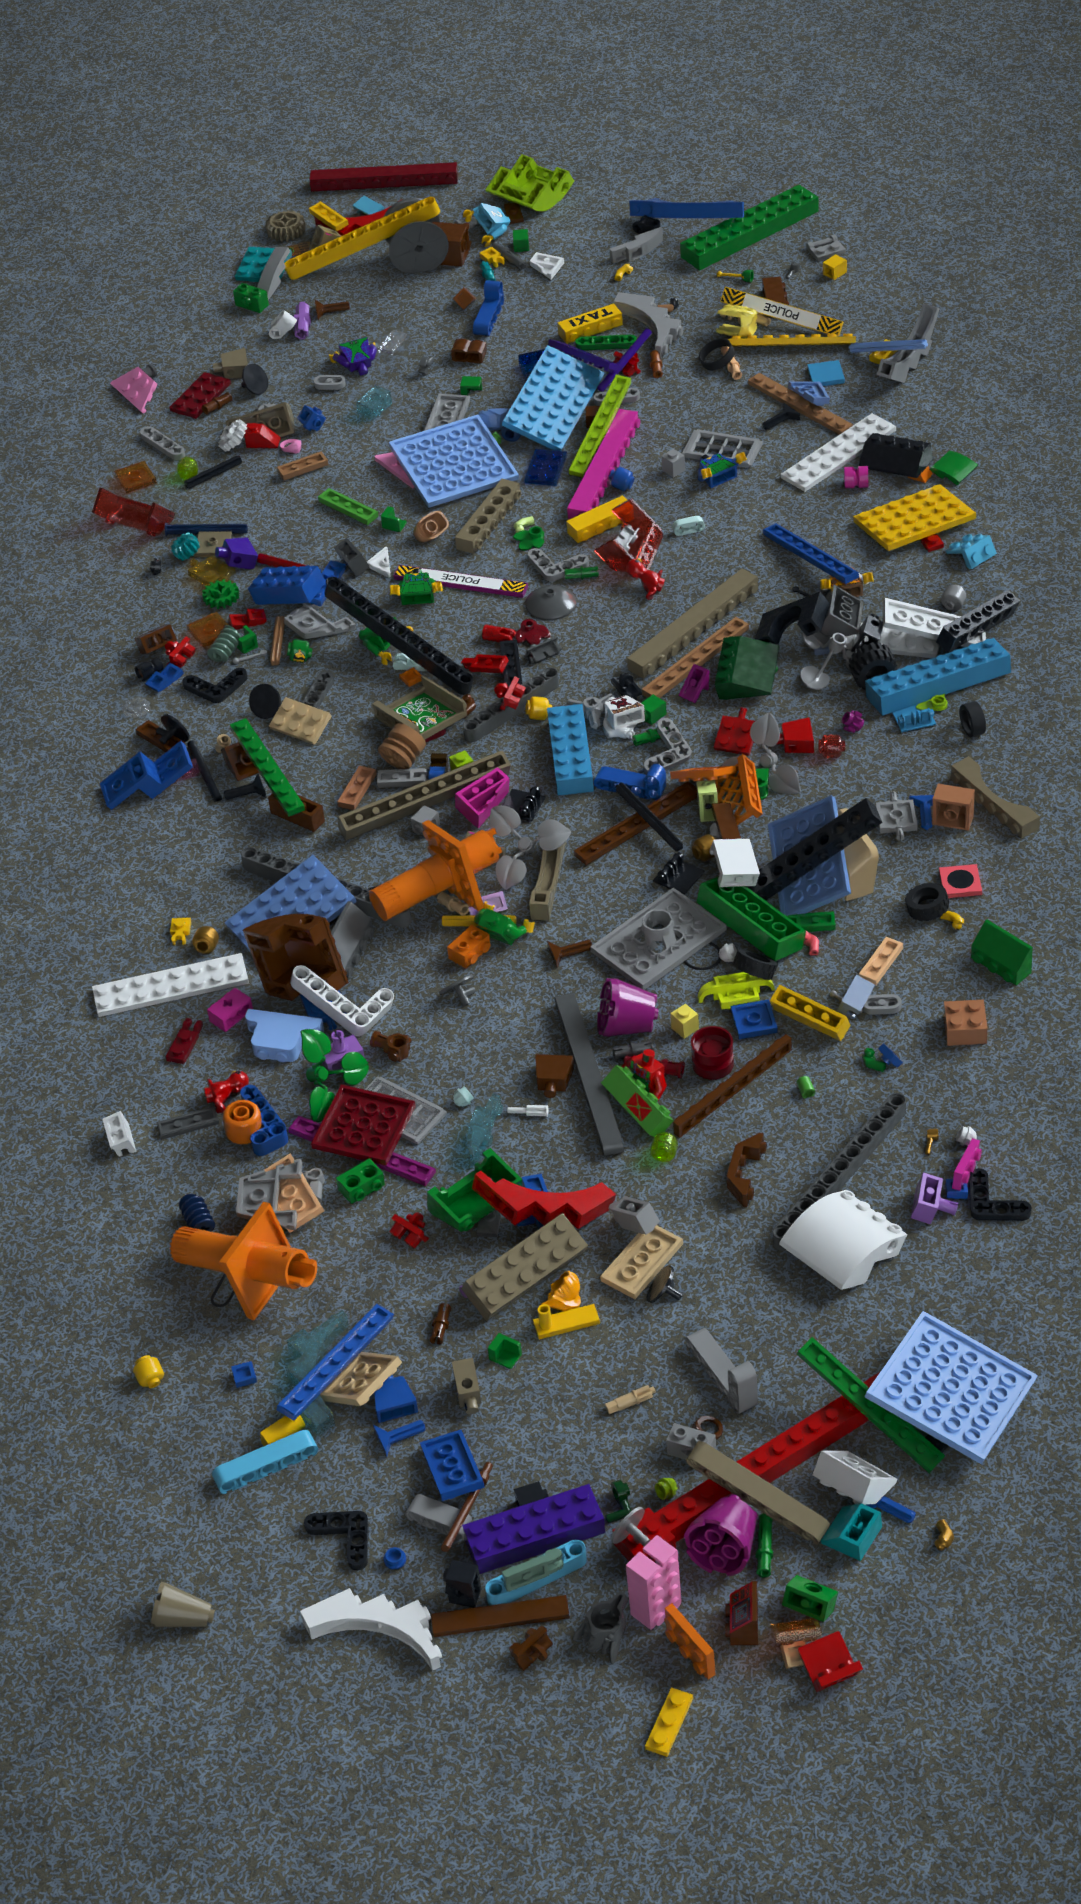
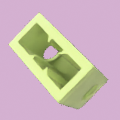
(706, 794)

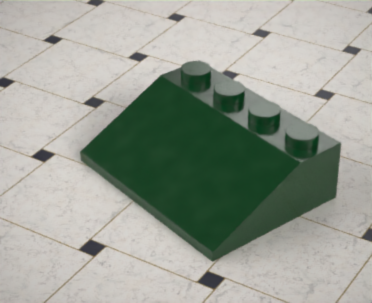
(745, 668)

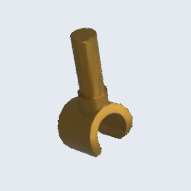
(932, 1135)

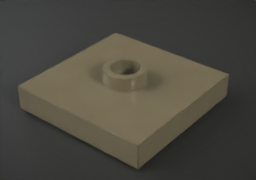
(209, 541)

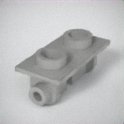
(628, 536)

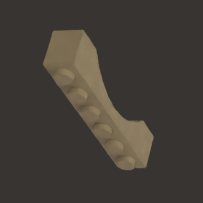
(1017, 817)
(545, 889)

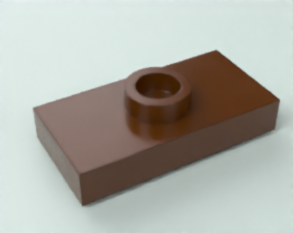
(513, 212)

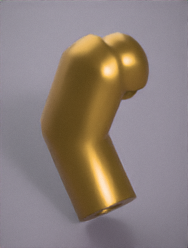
(946, 1535)

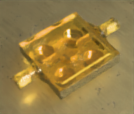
(210, 570)

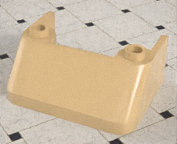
(861, 865)

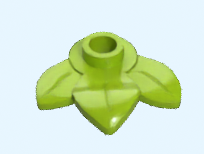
(937, 703)

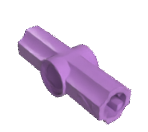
(303, 320)

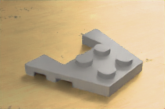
(311, 624)
(264, 1187)

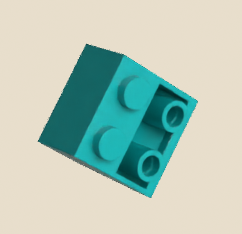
(853, 1530)

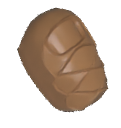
(430, 526)

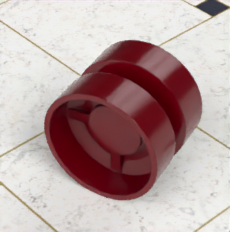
(712, 1052)

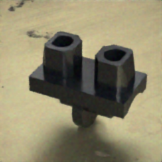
(626, 686)

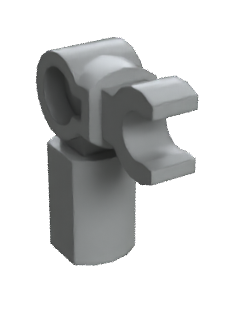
(315, 1179)

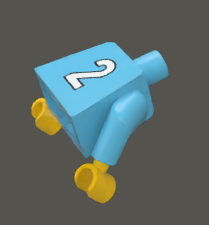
(491, 219)

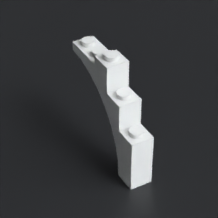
(377, 1615)

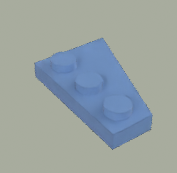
(811, 391)

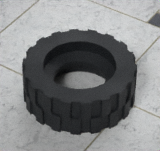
(925, 892)
(755, 964)

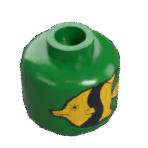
(299, 650)

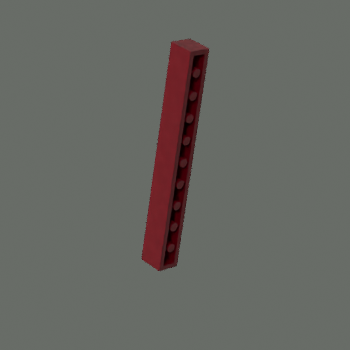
(384, 176)

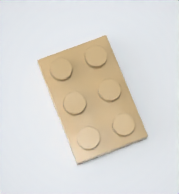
(300, 720)

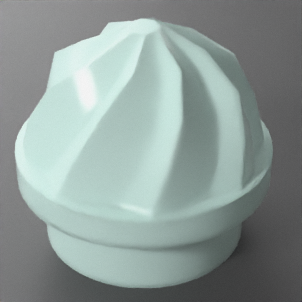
(462, 1097)

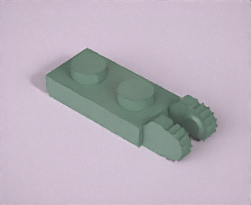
(532, 1570)

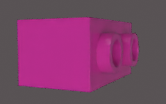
(229, 1009)

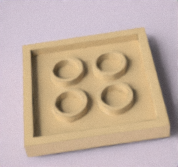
(361, 1379)

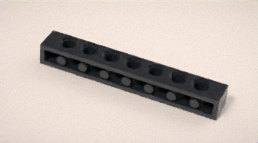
(816, 848)

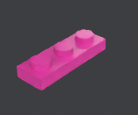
(966, 1164)

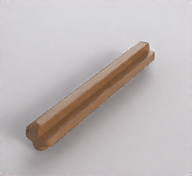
(277, 641)

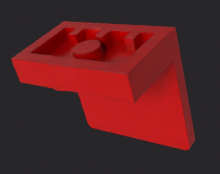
(828, 1661)

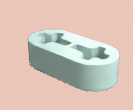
(688, 525)

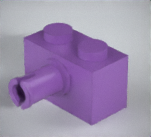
(339, 1048)
(928, 1199)

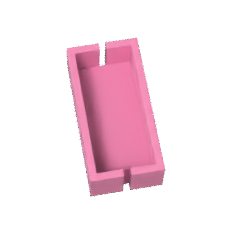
(653, 1584)

